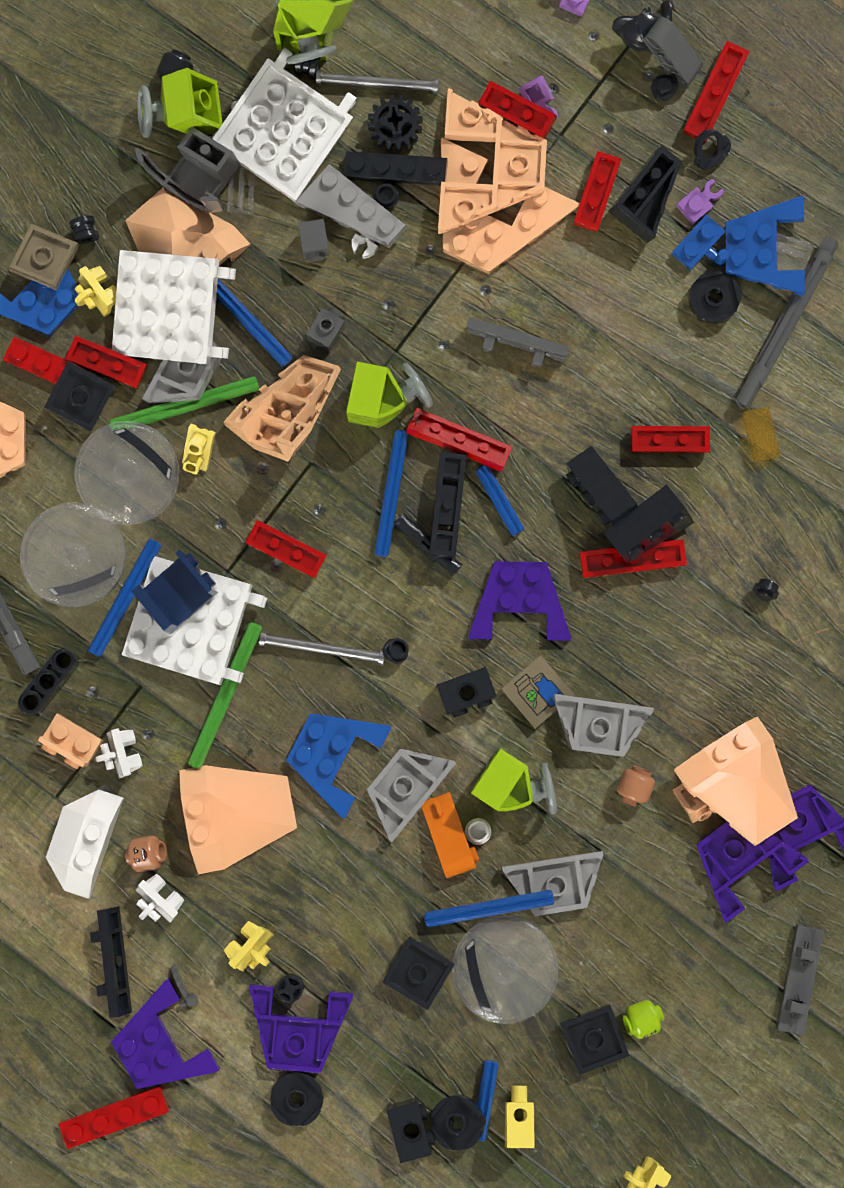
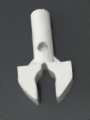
(358, 240)

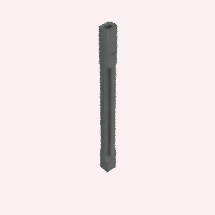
(786, 324)
(16, 641)

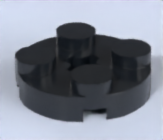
(722, 285)
(296, 1114)
(472, 1122)

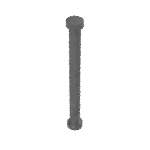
(378, 82)
(266, 639)

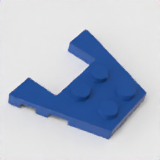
(753, 246)
(41, 306)
(324, 747)

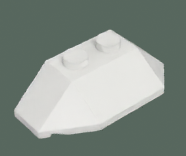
(83, 840)

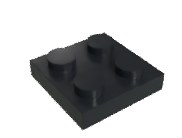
(79, 396)
(418, 972)
(594, 1039)

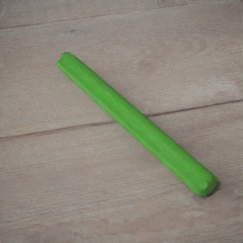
(208, 398)
(224, 697)

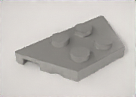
(180, 381)
(600, 724)
(405, 787)
(568, 878)

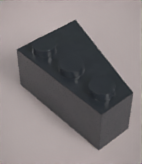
(646, 195)
(600, 487)
(649, 524)

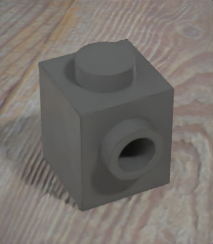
(314, 240)
(326, 329)

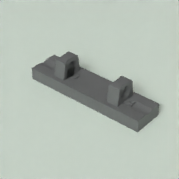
(495, 333)
(799, 979)

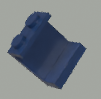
(176, 592)

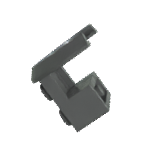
(199, 173)

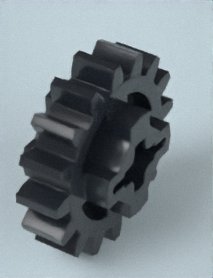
(405, 121)

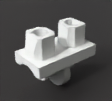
(117, 742)
(149, 891)

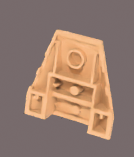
(176, 228)
(286, 410)
(742, 781)
(233, 813)

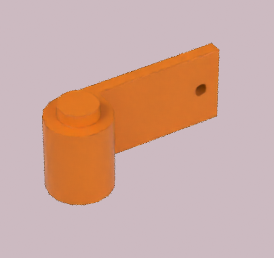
(449, 836)

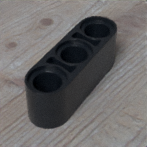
(37, 688)

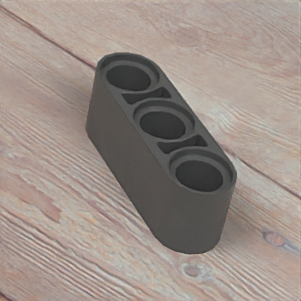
(673, 52)

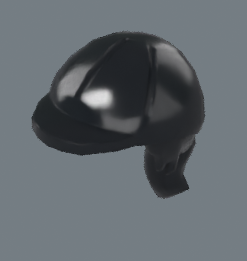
(634, 28)

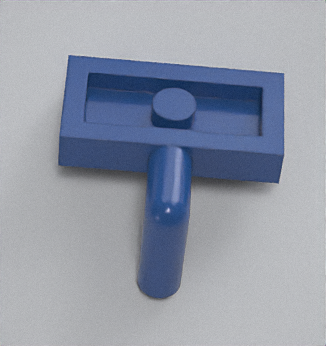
(700, 243)

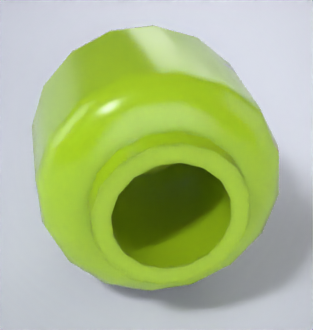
(643, 1019)

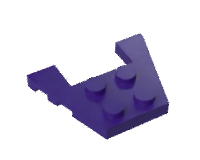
(520, 589)
(814, 821)
(730, 856)
(297, 1041)
(150, 1051)

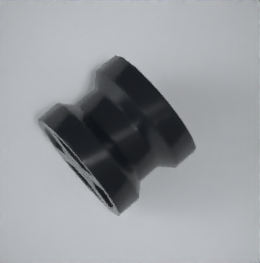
(307, 67)
(84, 229)
(287, 993)

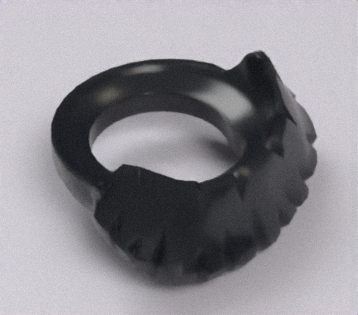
(723, 149)

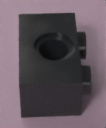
(478, 680)
(410, 1146)

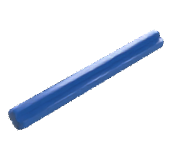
(255, 328)
(391, 493)
(124, 598)
(489, 908)

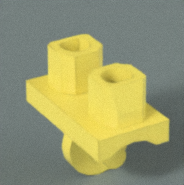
(92, 293)
(197, 449)
(252, 951)
(647, 1175)

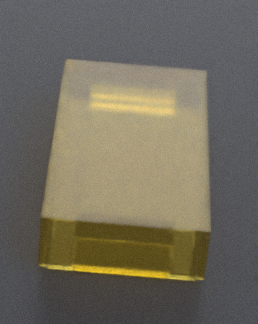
(761, 434)

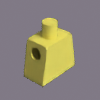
(519, 1133)

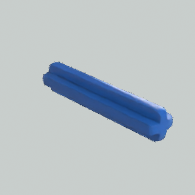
(499, 500)
(487, 1091)

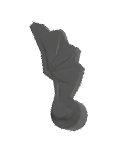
(191, 999)

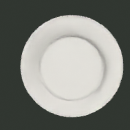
(478, 831)

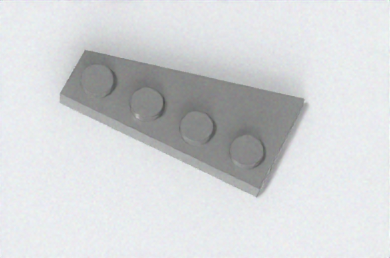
(342, 201)

